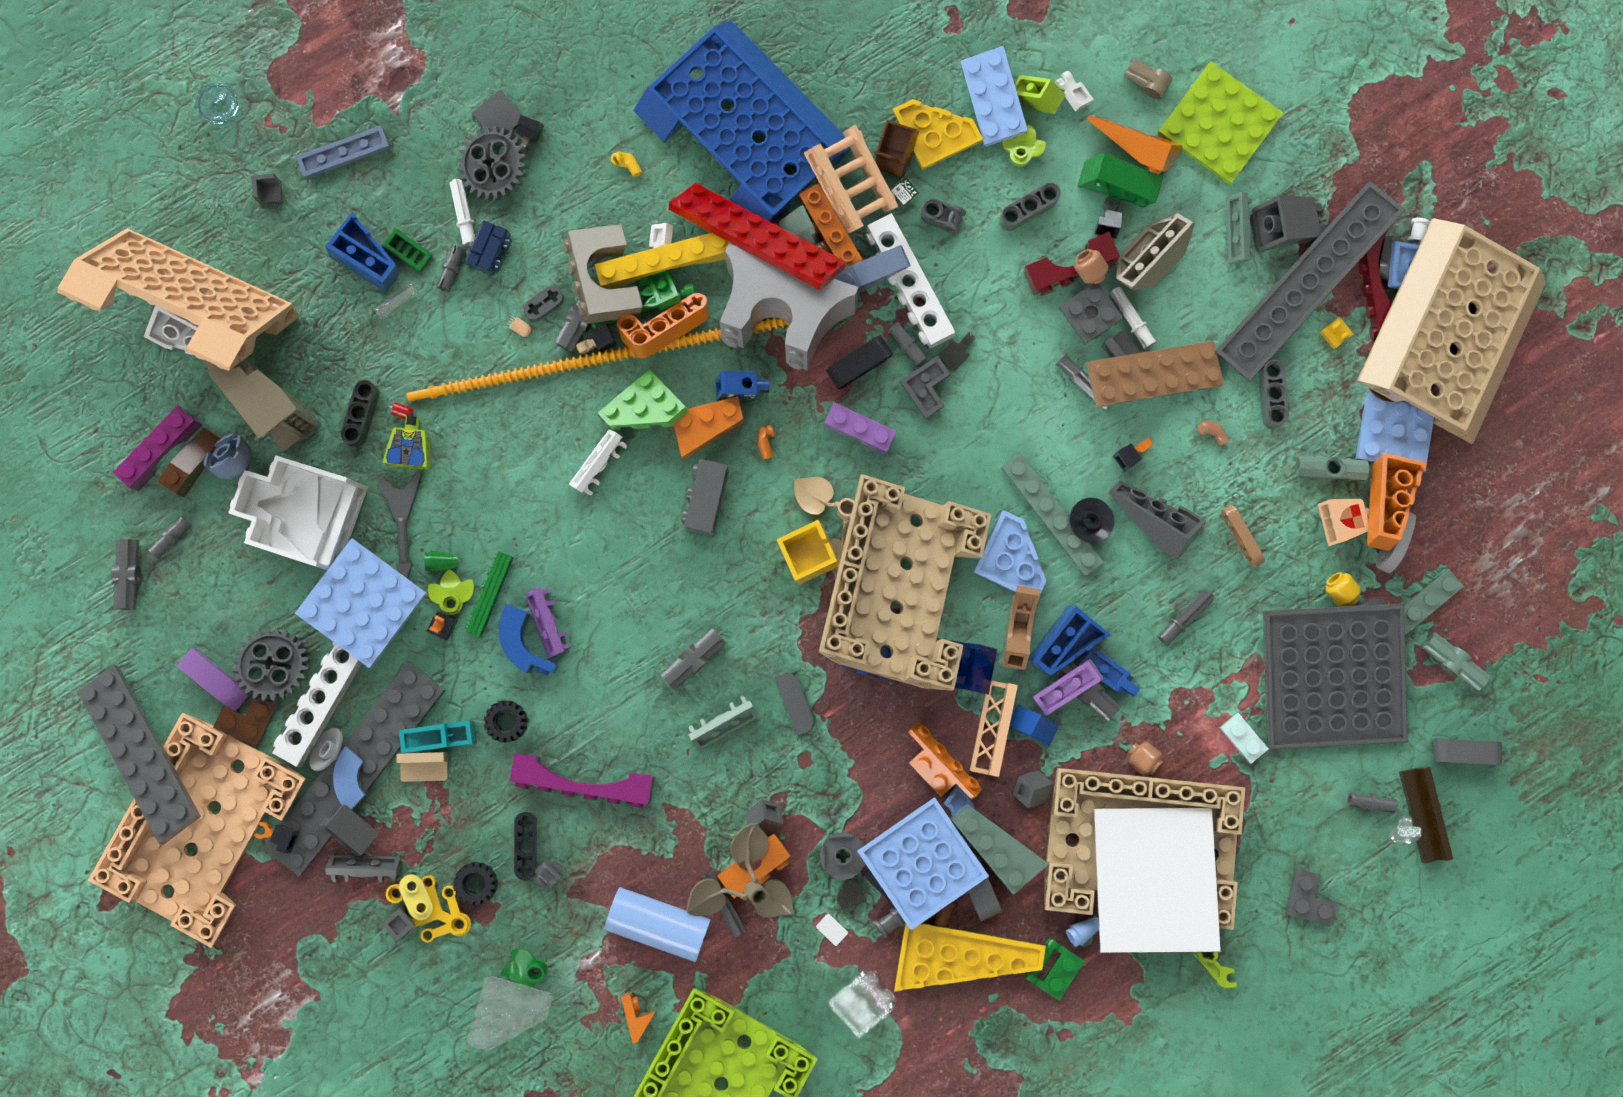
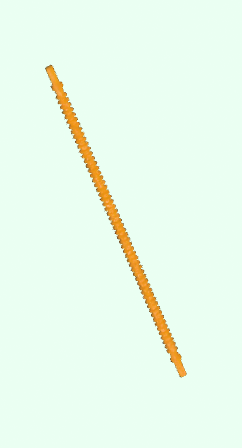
(435, 391)

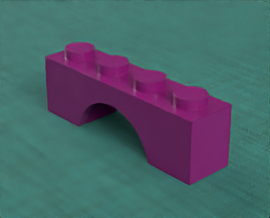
(141, 463)

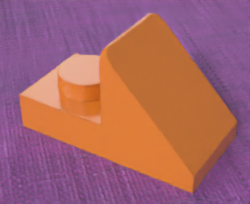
(636, 1023)

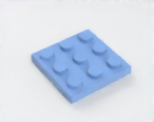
(1393, 429)

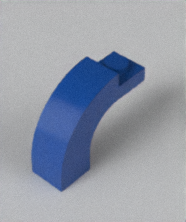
(512, 641)

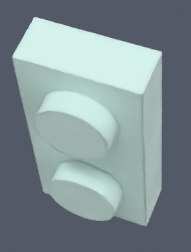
(1243, 738)

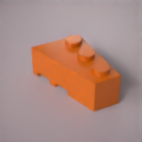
(706, 424)

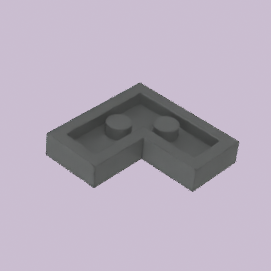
(920, 386)
(1303, 902)

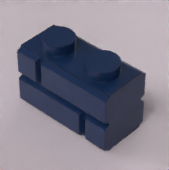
(488, 248)

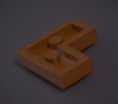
(248, 726)

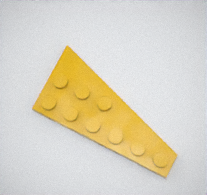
(950, 955)

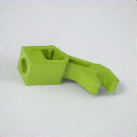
(1216, 970)

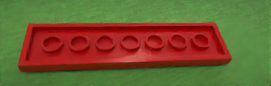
(757, 236)

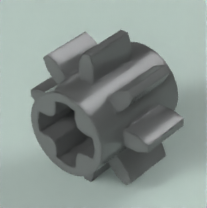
(549, 874)

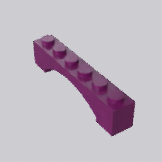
(529, 770)

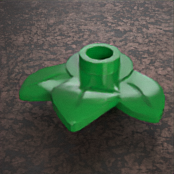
(521, 968)

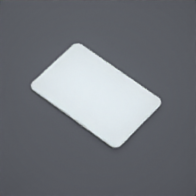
(831, 929)

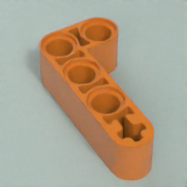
(663, 329)

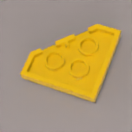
(940, 132)

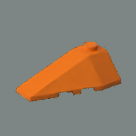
(1148, 150)

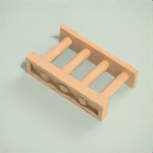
(833, 188)

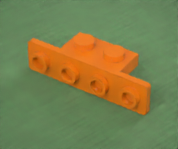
(828, 226)
(938, 766)

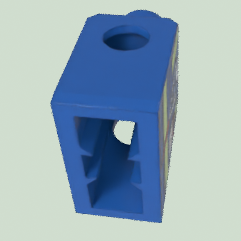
(730, 385)

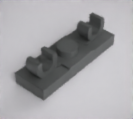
(363, 866)

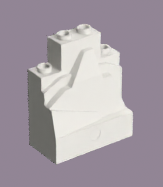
(298, 511)

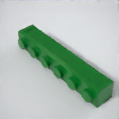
(489, 594)

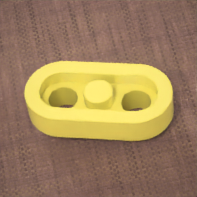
(415, 897)

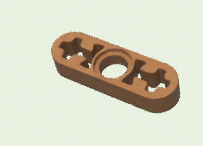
(1242, 536)

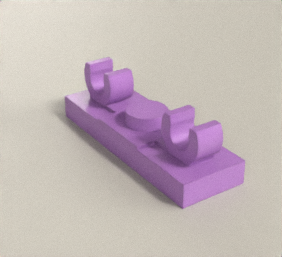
(546, 622)
(1068, 687)

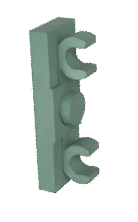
(1238, 228)
(723, 724)

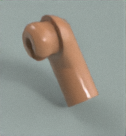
(1214, 429)

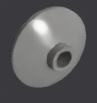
(326, 749)

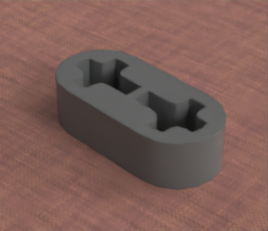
(547, 307)

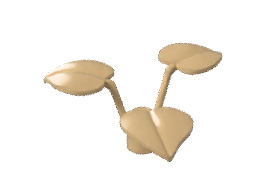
(814, 495)

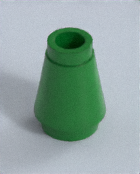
(440, 561)

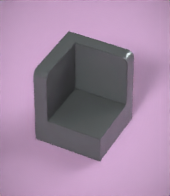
(267, 189)
(1033, 788)
(766, 815)
(398, 924)

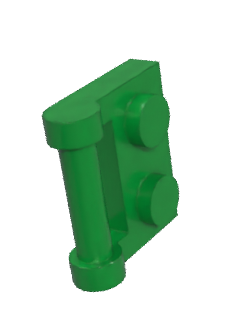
(1060, 973)

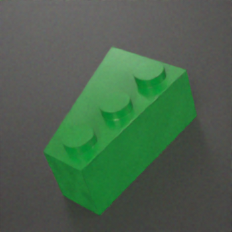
(1120, 180)

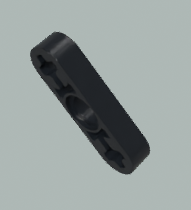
(517, 852)

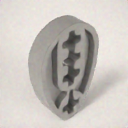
(1389, 560)

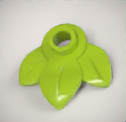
(1024, 144)
(451, 589)

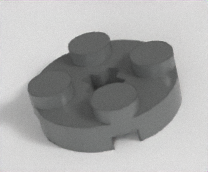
(833, 865)

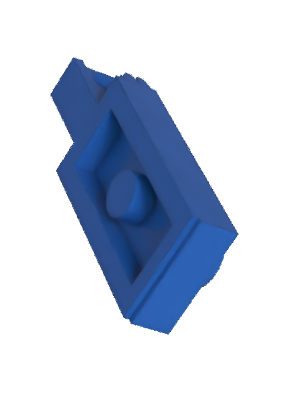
(1113, 674)

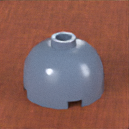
(229, 457)

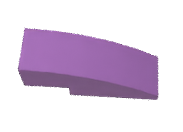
(213, 679)

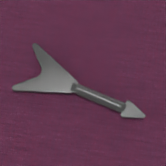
(401, 504)

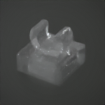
(1405, 832)

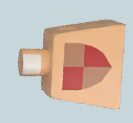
(1343, 519)

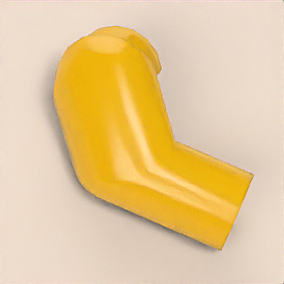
(628, 161)

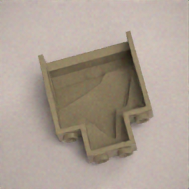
(264, 404)

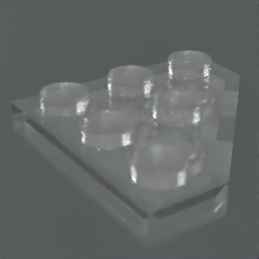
(505, 1012)

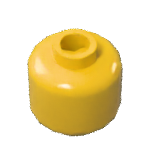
(1343, 589)

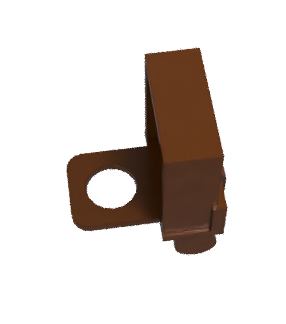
(896, 148)

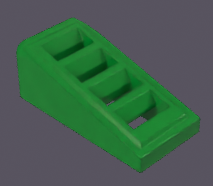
(411, 244)

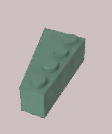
(1002, 853)

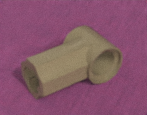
(1152, 80)

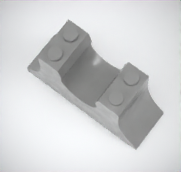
(768, 292)

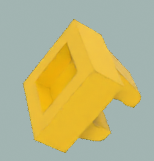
(1336, 333)

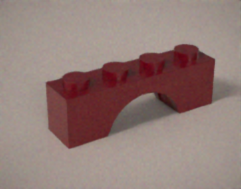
(1045, 275)

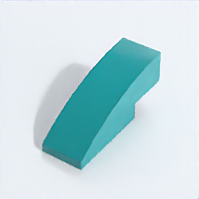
(437, 736)

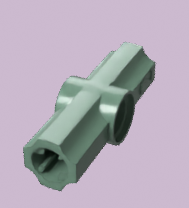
(1345, 468)
(1455, 661)

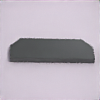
(795, 702)

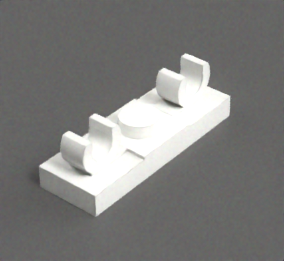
(597, 461)

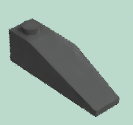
(1166, 526)

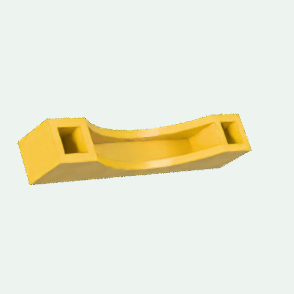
(633, 267)

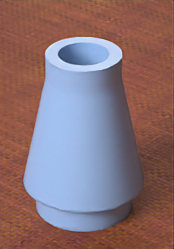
(1082, 931)

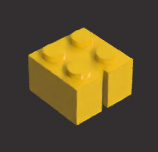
(808, 552)

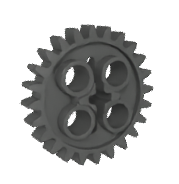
(511, 159)
(266, 685)

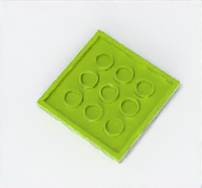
(1220, 123)

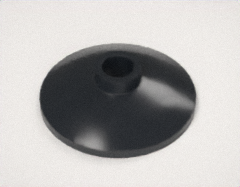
(1101, 517)

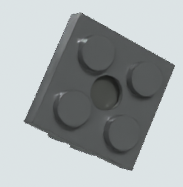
(1091, 313)

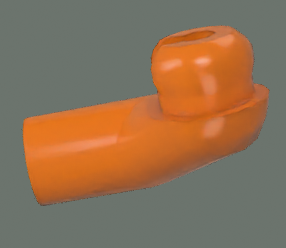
(763, 442)

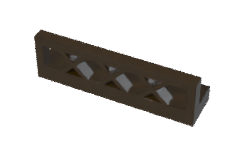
(1426, 813)

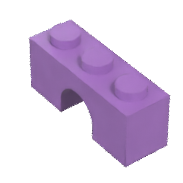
(852, 424)

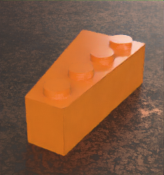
(1391, 497)

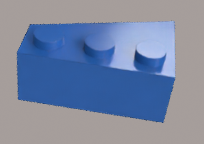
(361, 254)
(1066, 640)

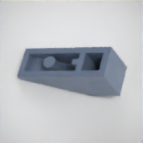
(875, 269)

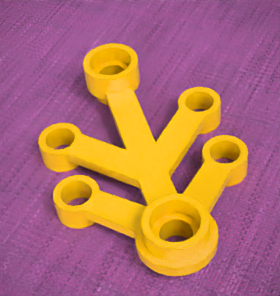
(437, 912)

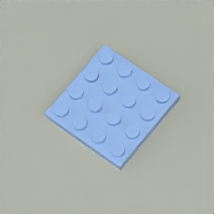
(361, 603)
(923, 863)

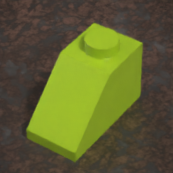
(1039, 93)

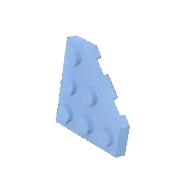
(1011, 556)

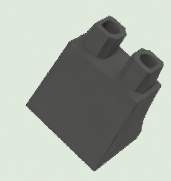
(1286, 221)

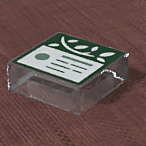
(904, 192)

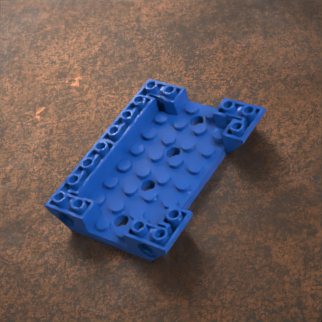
(763, 104)

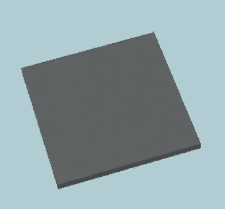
(1335, 676)

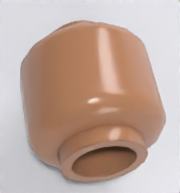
(1091, 266)
(1145, 758)

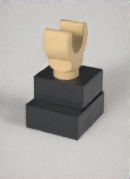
(601, 338)

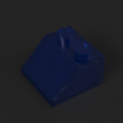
(975, 668)

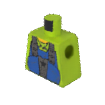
(409, 446)

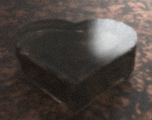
(851, 894)

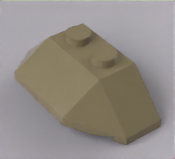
(1154, 252)

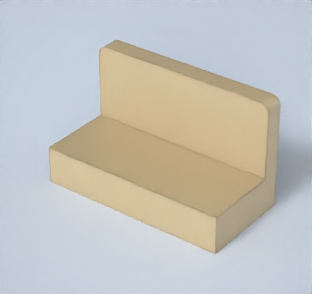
(423, 766)

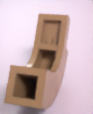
(1020, 627)

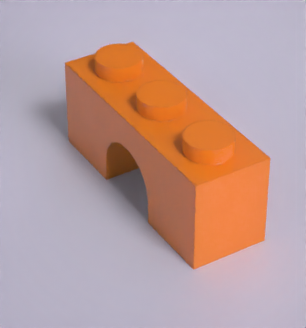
(736, 877)

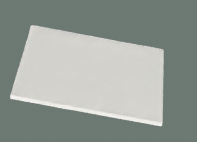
(1156, 880)

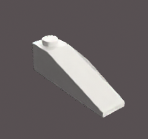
(169, 329)

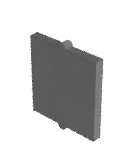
(498, 112)

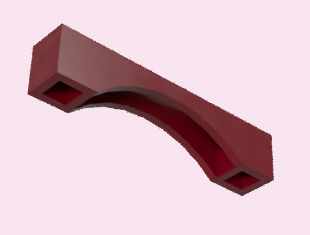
(1372, 289)

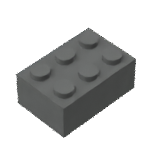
(705, 497)

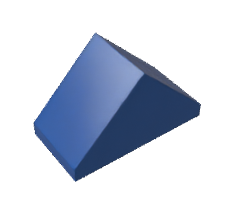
(1033, 725)

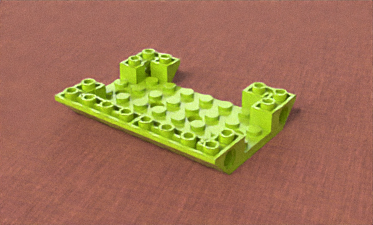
(707, 1047)

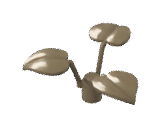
(769, 900)

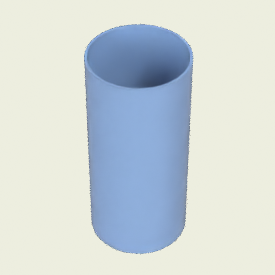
(656, 924)

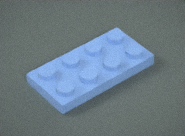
(994, 96)

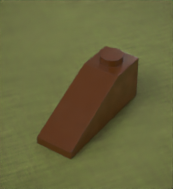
(188, 463)

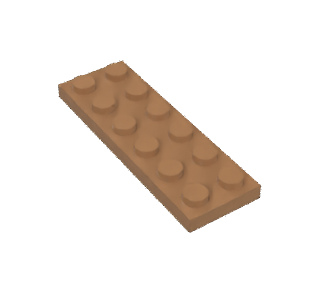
(1154, 374)

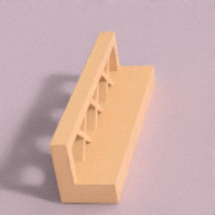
(1002, 729)

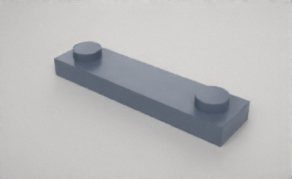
(343, 152)

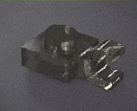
(955, 354)

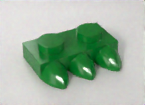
(659, 290)

